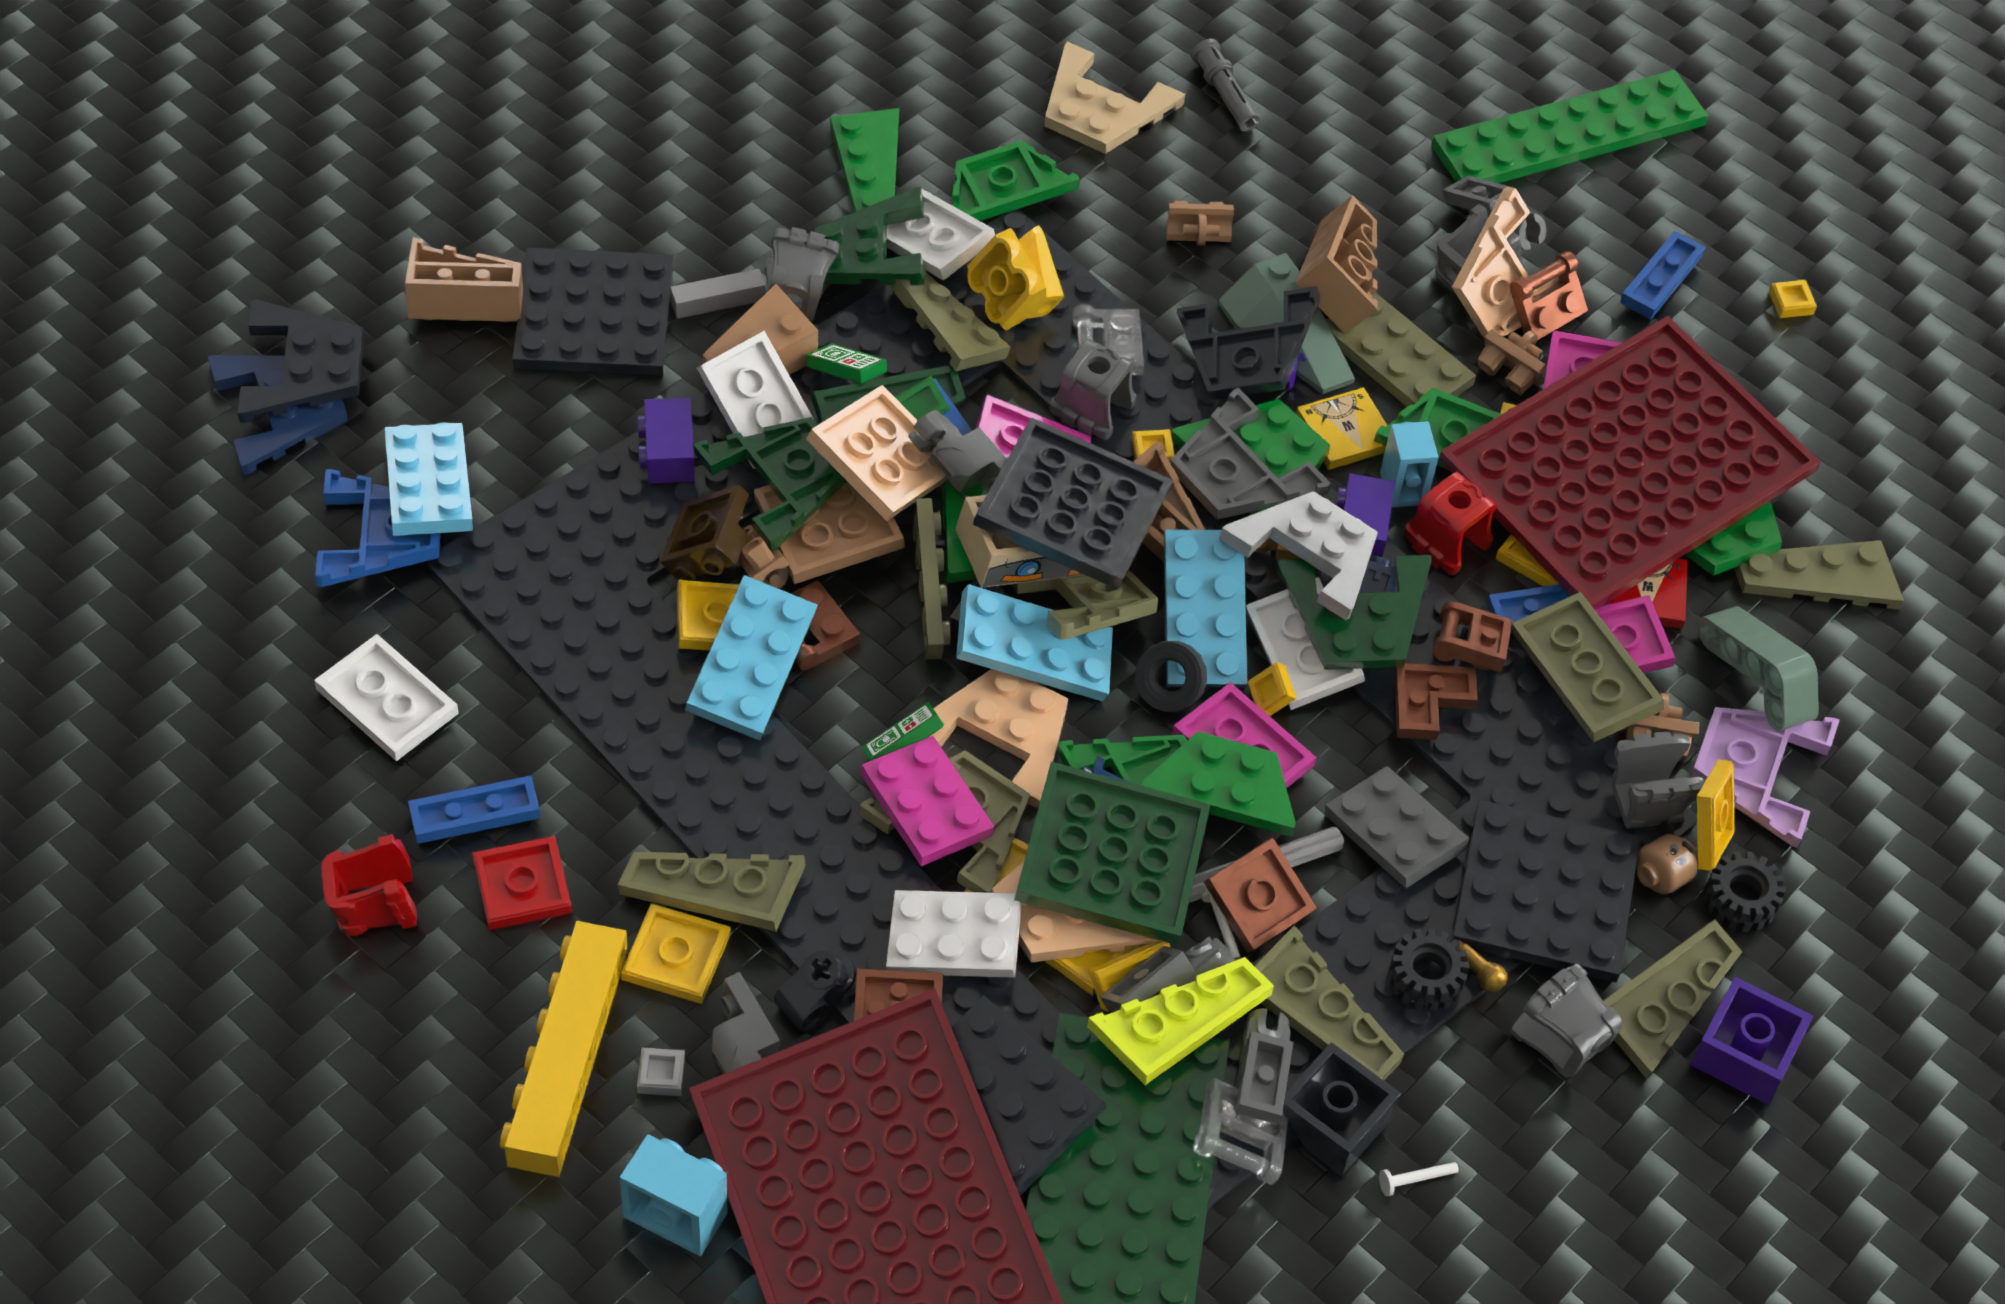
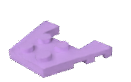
(1756, 754)

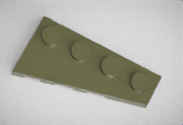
(1323, 1007)

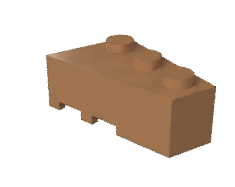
(461, 286)
(784, 325)
(1176, 510)

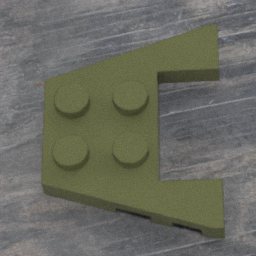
(1093, 603)
(1000, 800)

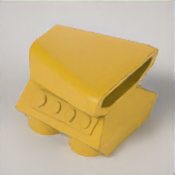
(1015, 277)

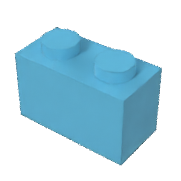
(1410, 462)

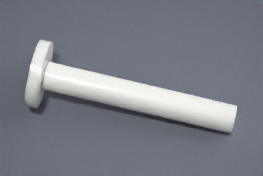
(1224, 926)
(1388, 1182)

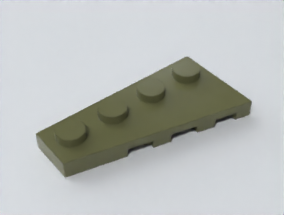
(952, 323)
(930, 561)
(1824, 572)
(731, 889)
(1669, 994)

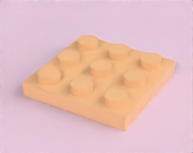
(874, 453)

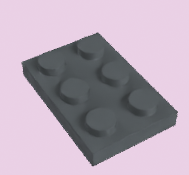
(1396, 827)

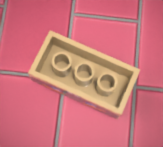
(999, 560)

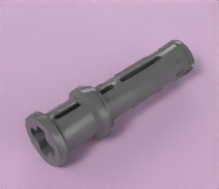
(1219, 73)

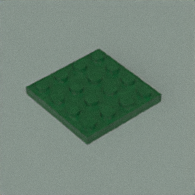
(1113, 853)

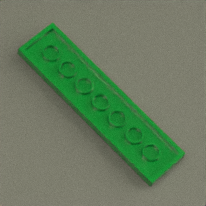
(1571, 129)

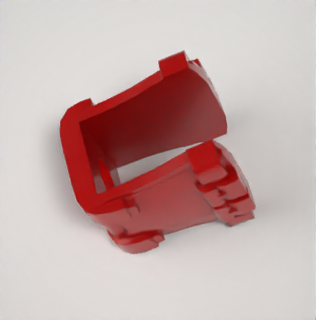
(1445, 516)
(377, 865)

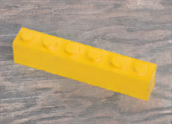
(565, 1050)

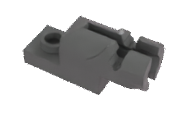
(1474, 191)
(959, 458)
(1164, 969)
(747, 1032)
(1263, 1067)

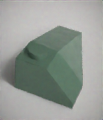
(1259, 301)

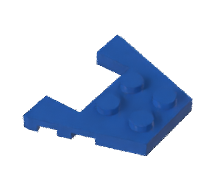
(378, 546)

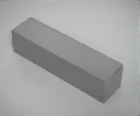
(717, 293)

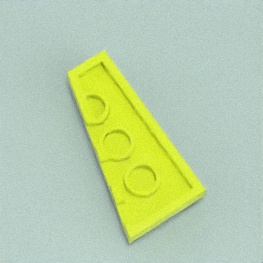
(1170, 1026)

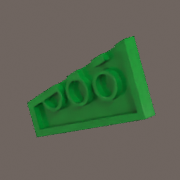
(867, 154)

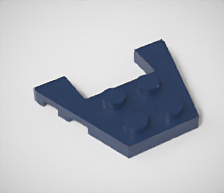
(289, 428)

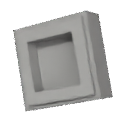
(661, 1071)

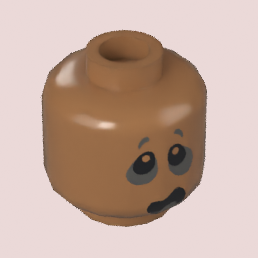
(1667, 863)

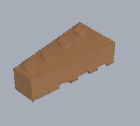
(1343, 264)

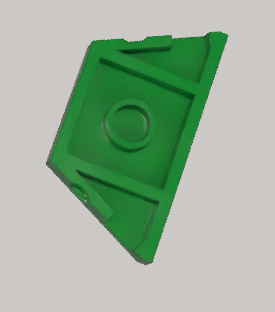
(1007, 180)
(1447, 415)
(1230, 776)

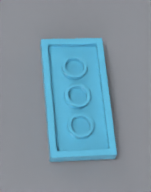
(428, 479)
(1205, 605)
(1017, 641)
(751, 657)

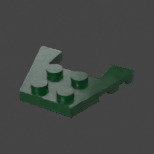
(864, 242)
(788, 466)
(1379, 624)

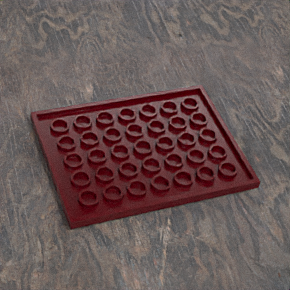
(1630, 462)
(872, 1170)

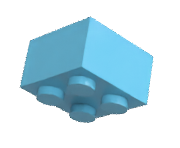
(674, 1194)

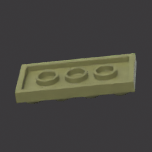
(1401, 356)
(1587, 667)

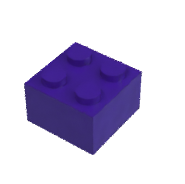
(1751, 1040)

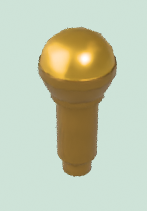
(1490, 975)

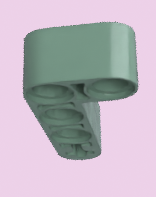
(1769, 660)

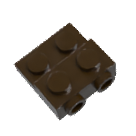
(706, 535)

